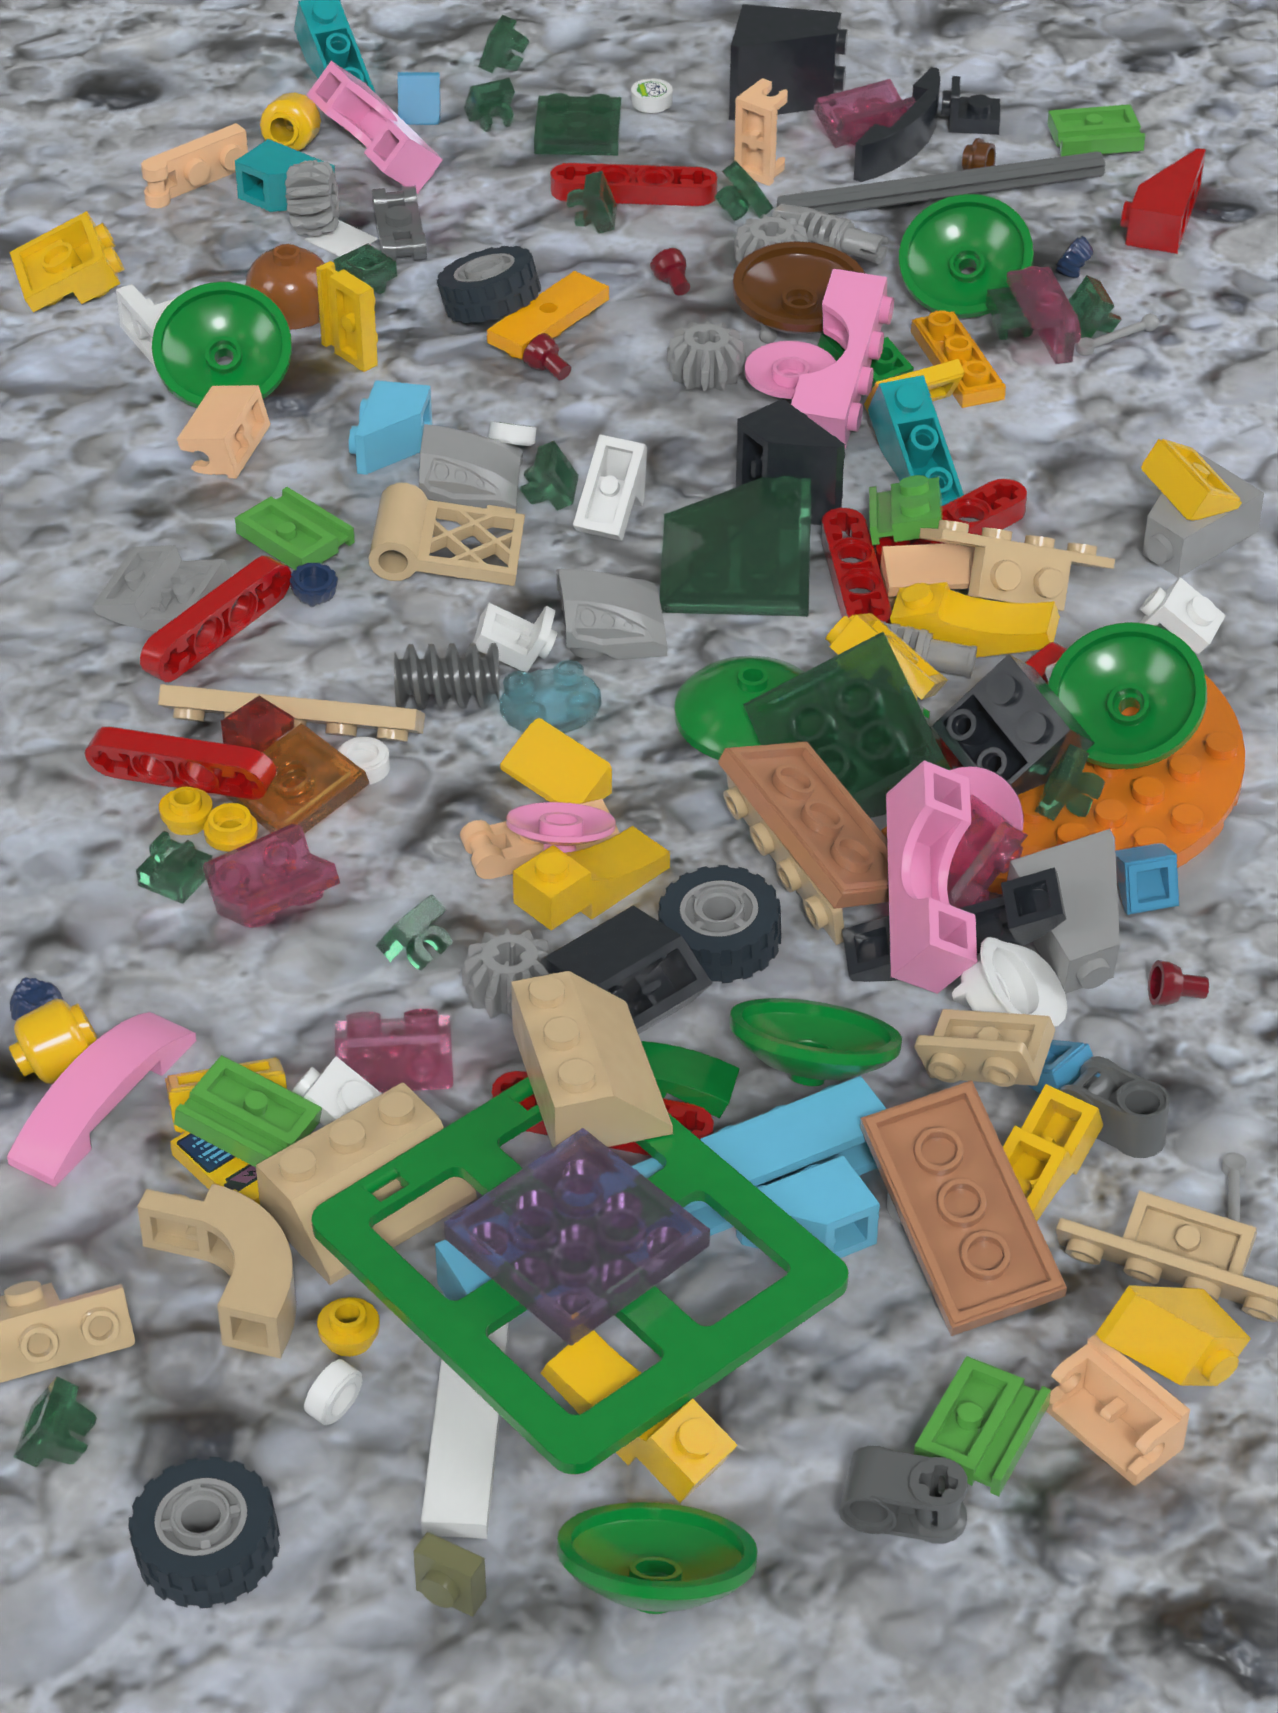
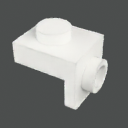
(1183, 614)
(515, 637)
(335, 1090)

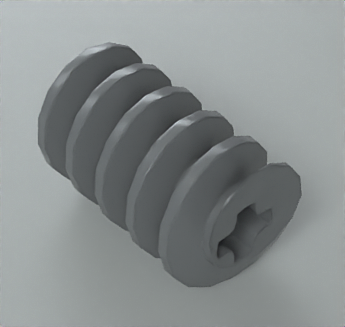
(447, 676)

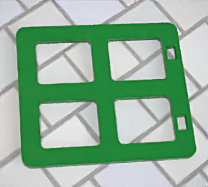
(459, 1329)

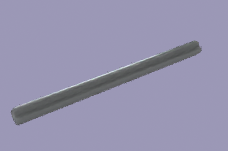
(950, 184)

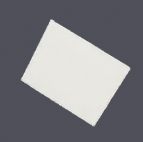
(342, 240)

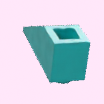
(327, 37)
(912, 434)

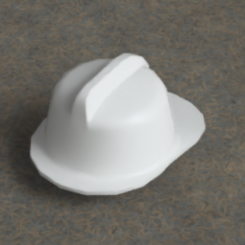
(1011, 981)

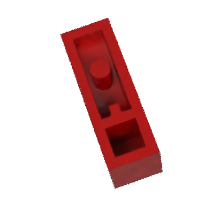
(1164, 205)

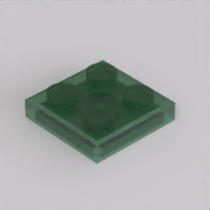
(578, 125)

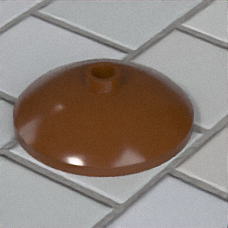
(787, 284)

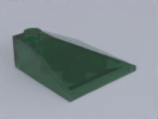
(740, 551)
(857, 719)

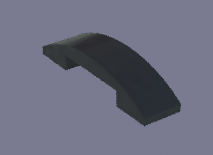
(888, 148)
(1023, 914)

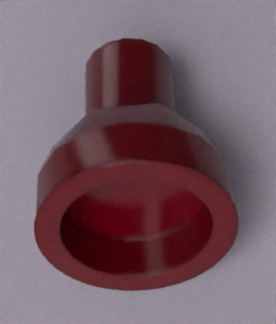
(670, 268)
(543, 355)
(1169, 983)

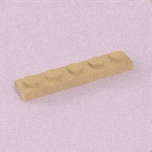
(339, 717)

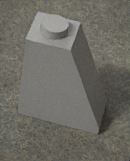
(1185, 544)
(1088, 942)

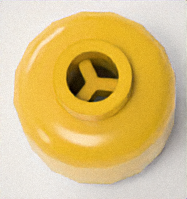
(291, 120)
(51, 1039)

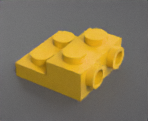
(67, 260)
(859, 628)

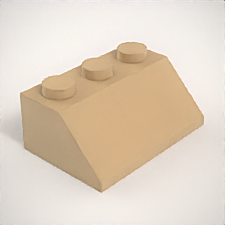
(585, 1061)
(342, 1154)

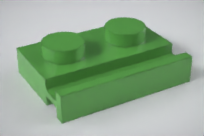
(1096, 130)
(905, 509)
(294, 529)
(245, 1113)
(984, 1423)

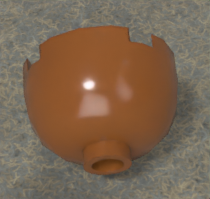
(290, 281)

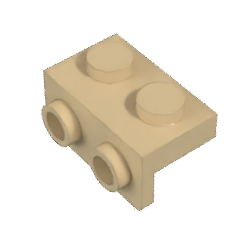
(987, 1047)

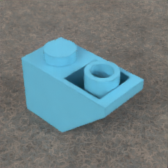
(390, 424)
(829, 1204)

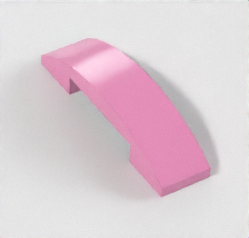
(89, 1089)

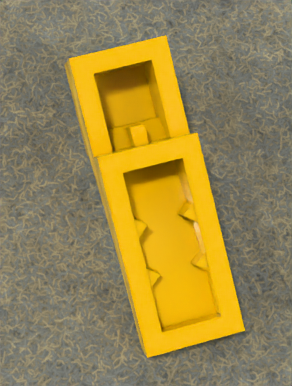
(970, 621)
(587, 880)
(1051, 1145)
(676, 1450)

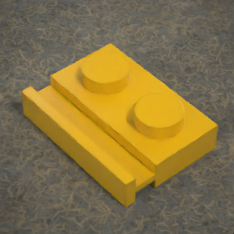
(347, 316)

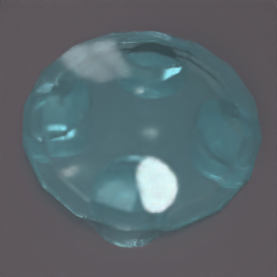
(556, 695)

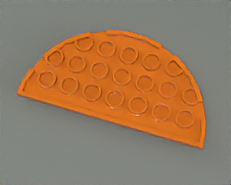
(1166, 803)

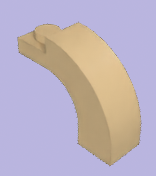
(246, 1243)

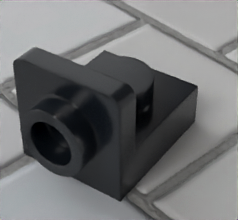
(970, 114)

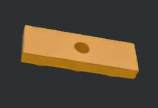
(549, 313)
(946, 339)

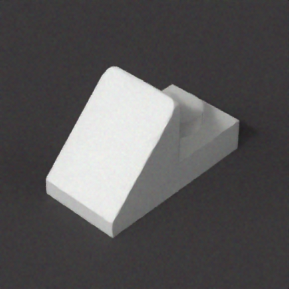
(139, 317)
(612, 487)

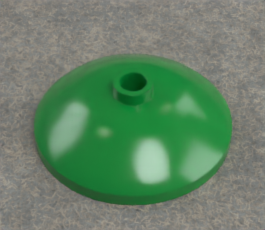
(960, 235)
(218, 323)
(1132, 668)
(712, 701)
(814, 1038)
(656, 1555)

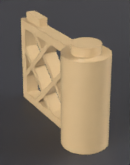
(406, 539)

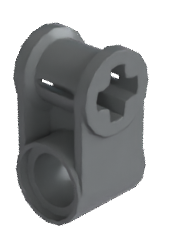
(1130, 1106)
(899, 1491)

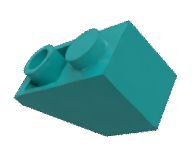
(263, 174)

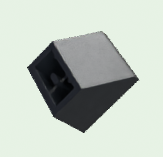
(788, 443)
(1011, 726)
(636, 962)

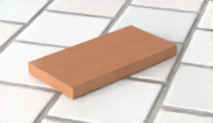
(814, 820)
(962, 1208)

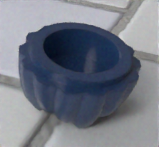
(1075, 257)
(313, 583)
(31, 995)

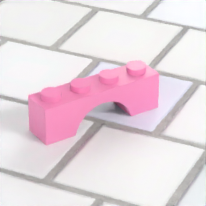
(367, 117)
(852, 316)
(924, 825)

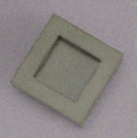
(449, 1574)

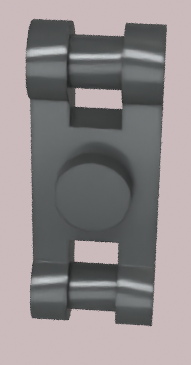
(399, 223)

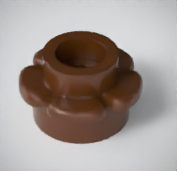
(978, 155)

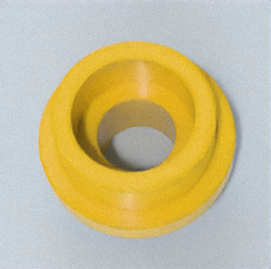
(185, 810)
(230, 827)
(348, 1326)

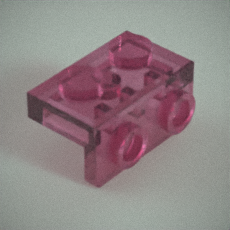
(854, 111)
(1047, 310)
(982, 854)
(268, 877)
(398, 1049)

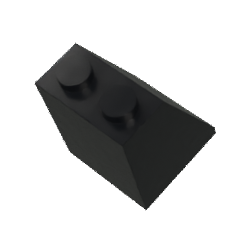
(790, 49)

